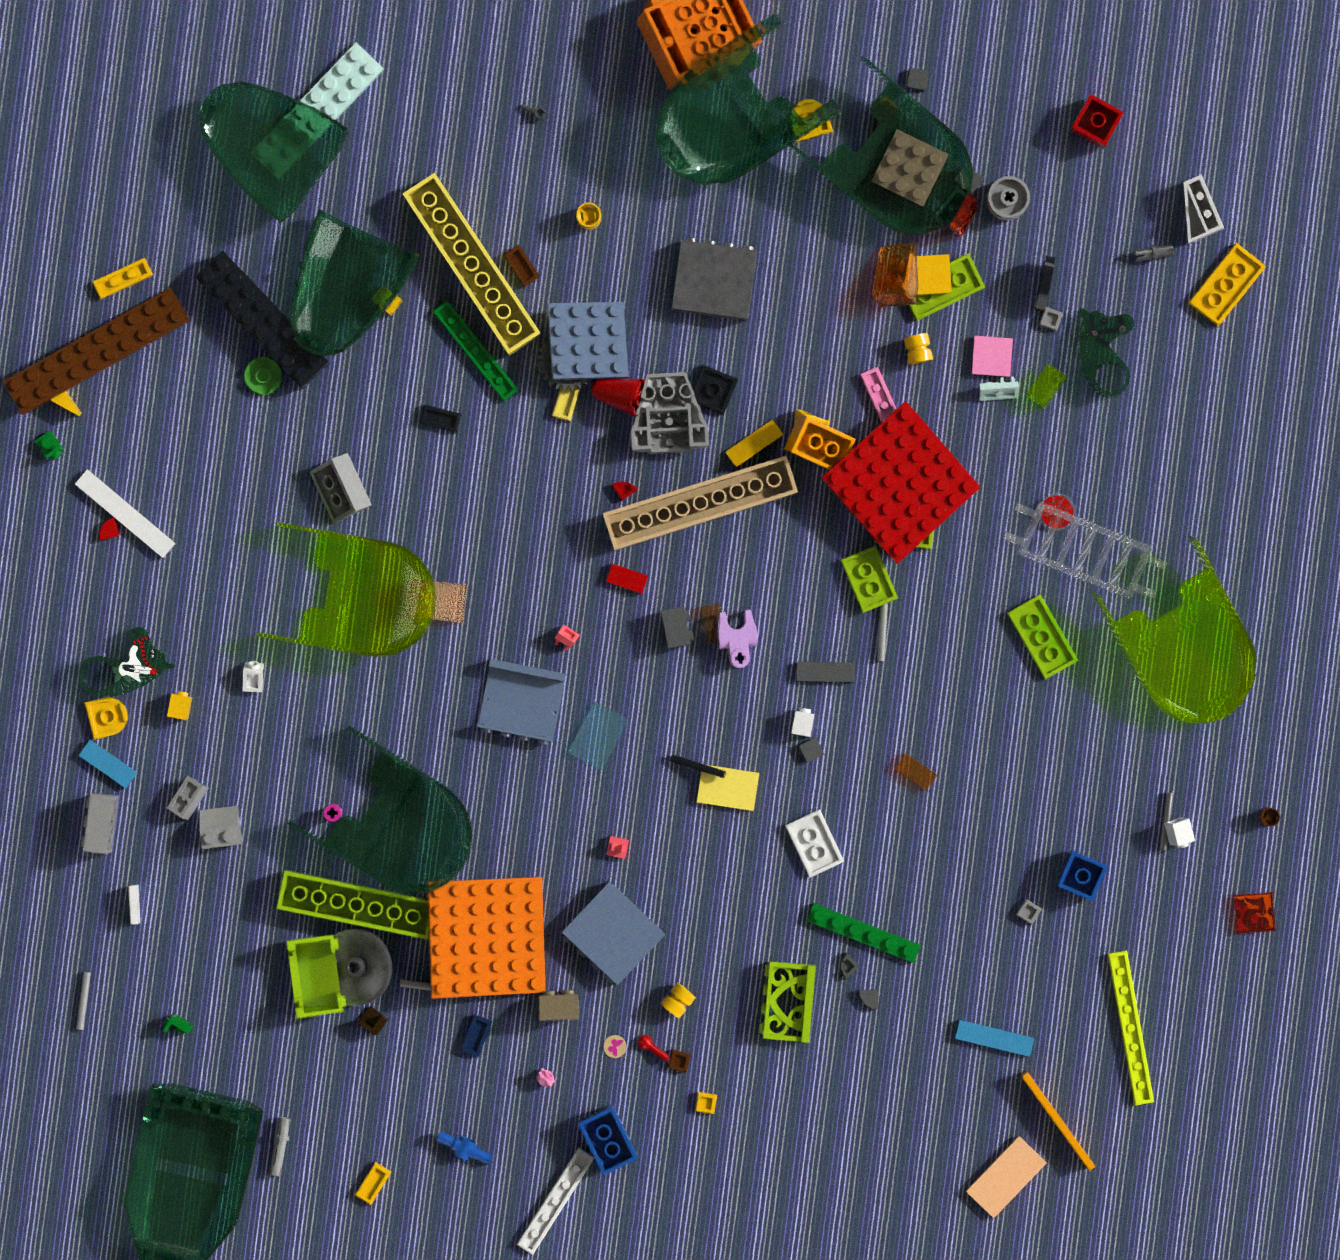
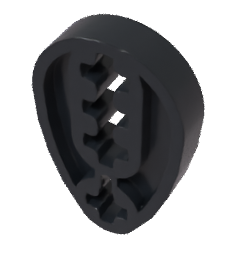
(1044, 283)

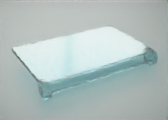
(598, 735)

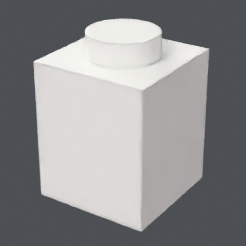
(802, 722)
(1179, 832)

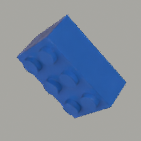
(608, 1139)

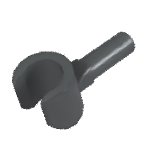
(537, 112)

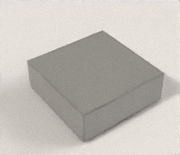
(1051, 319)
(1028, 911)

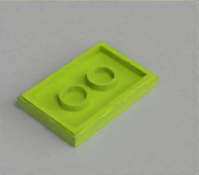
(869, 579)

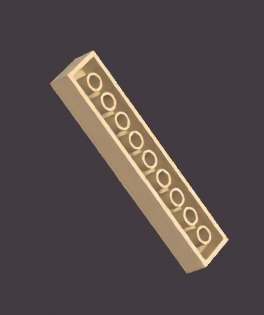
(700, 503)

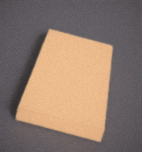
(1006, 1176)

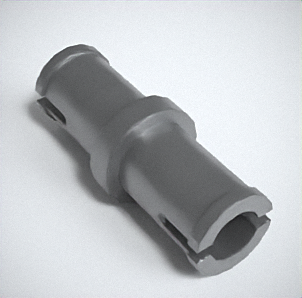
(1153, 252)

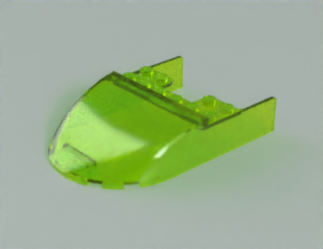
(375, 597)
(1193, 658)

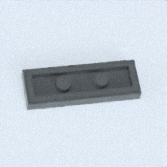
(826, 671)

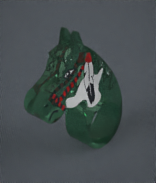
(142, 667)

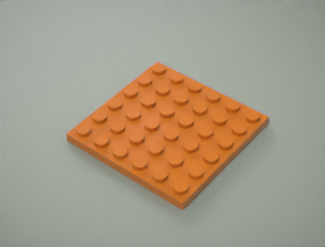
(486, 937)

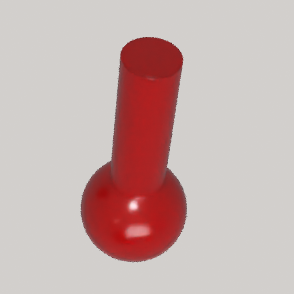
(645, 1043)

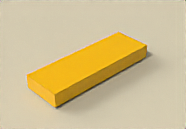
(122, 278)

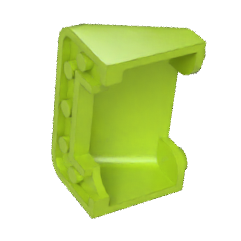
(315, 976)

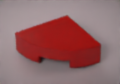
(624, 489)
(109, 530)

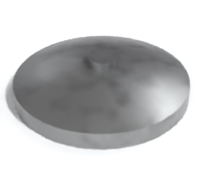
(362, 966)

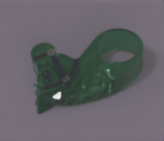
(1095, 336)

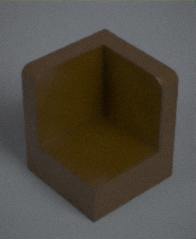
(373, 1020)

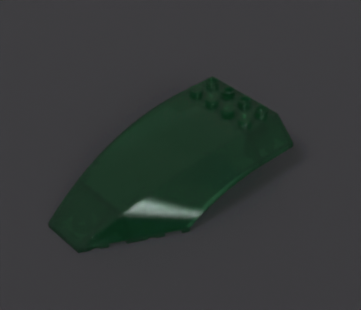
(189, 1171)

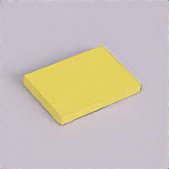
(734, 791)

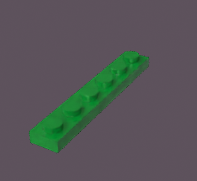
(863, 932)

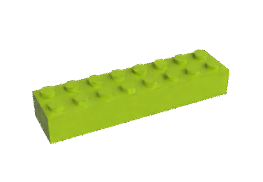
(354, 904)

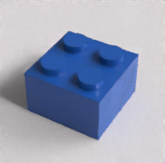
(1081, 875)

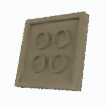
(910, 167)

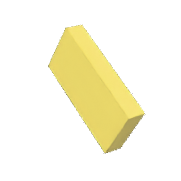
(565, 403)

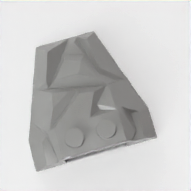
(668, 417)

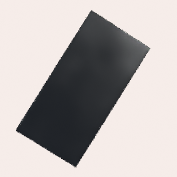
(440, 418)

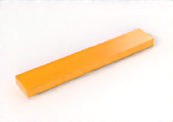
(1057, 1120)

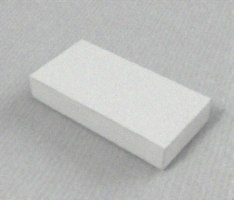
(134, 904)

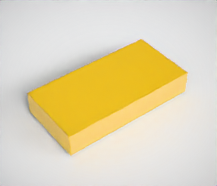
(373, 1183)

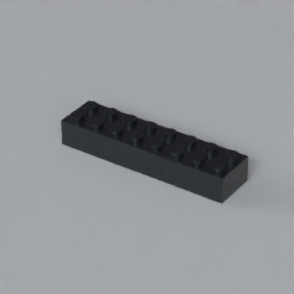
(260, 318)

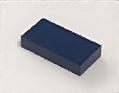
(476, 1035)

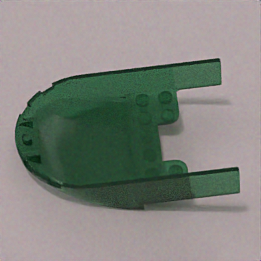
(718, 120)
(854, 171)
(409, 833)

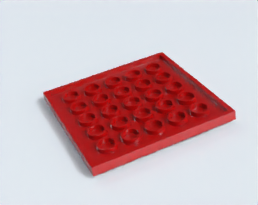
(900, 482)

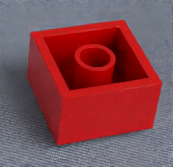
(1096, 121)

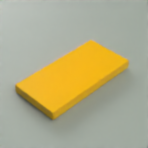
(1227, 284)

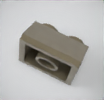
(558, 1006)

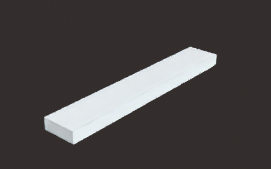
(125, 513)
(555, 1200)

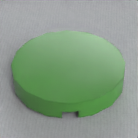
(263, 375)

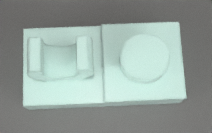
(998, 390)

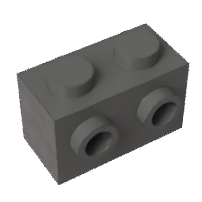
(676, 627)

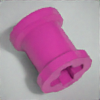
(336, 808)

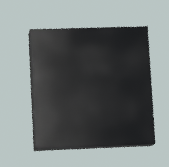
(714, 389)

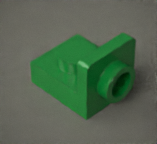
(49, 446)
(180, 1024)

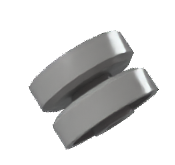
(1011, 187)

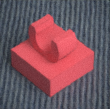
(567, 637)
(617, 847)

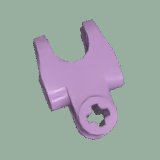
(737, 639)

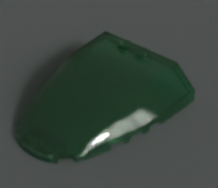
(270, 143)
(344, 284)

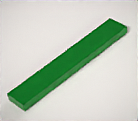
(475, 350)

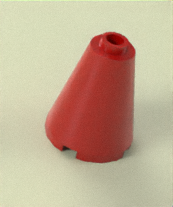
(619, 393)

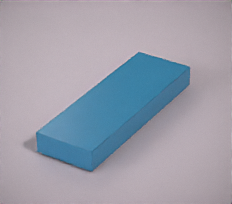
(108, 764)

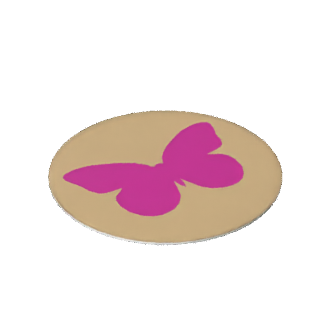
(615, 1046)

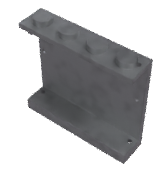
(714, 279)

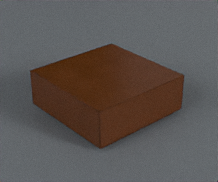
(679, 1060)

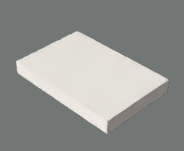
(814, 843)

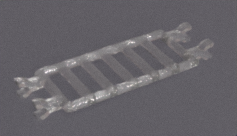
(1076, 572)

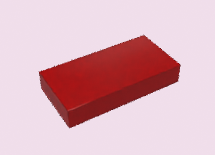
(627, 578)

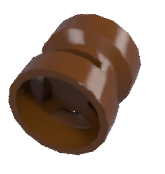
(1272, 817)

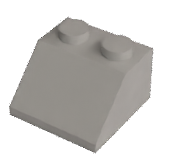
(220, 827)

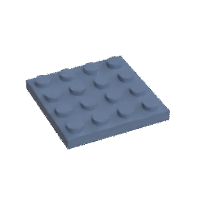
(587, 340)

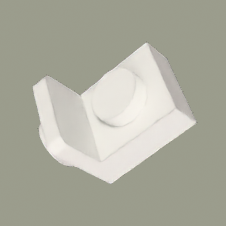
(253, 676)

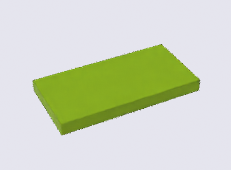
(964, 282)
(1042, 636)

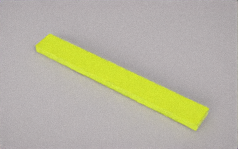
(1130, 1027)

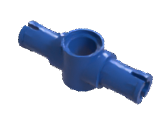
(464, 1148)

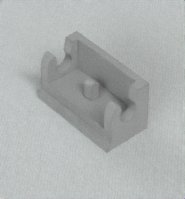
(187, 798)

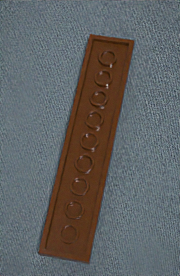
(96, 351)

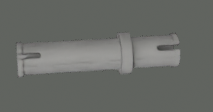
(281, 1138)

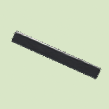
(698, 766)

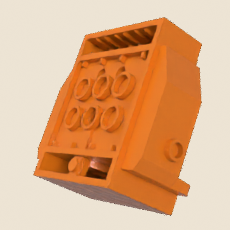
(669, 24)

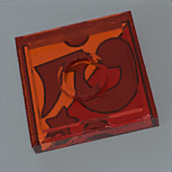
(964, 215)
(1254, 912)

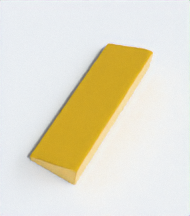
(754, 443)

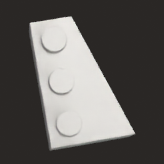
(1200, 210)

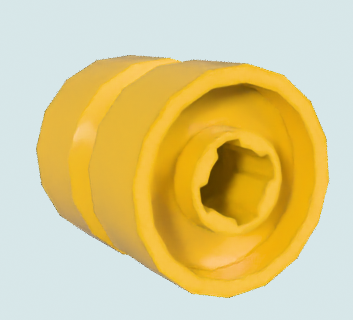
(588, 216)
(918, 348)
(678, 1000)

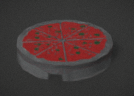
(1060, 502)

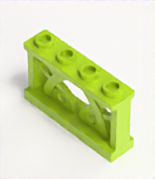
(802, 1024)

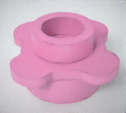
(545, 1078)

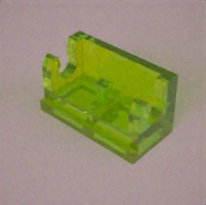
(1046, 386)

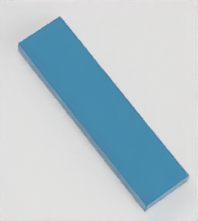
(994, 1038)

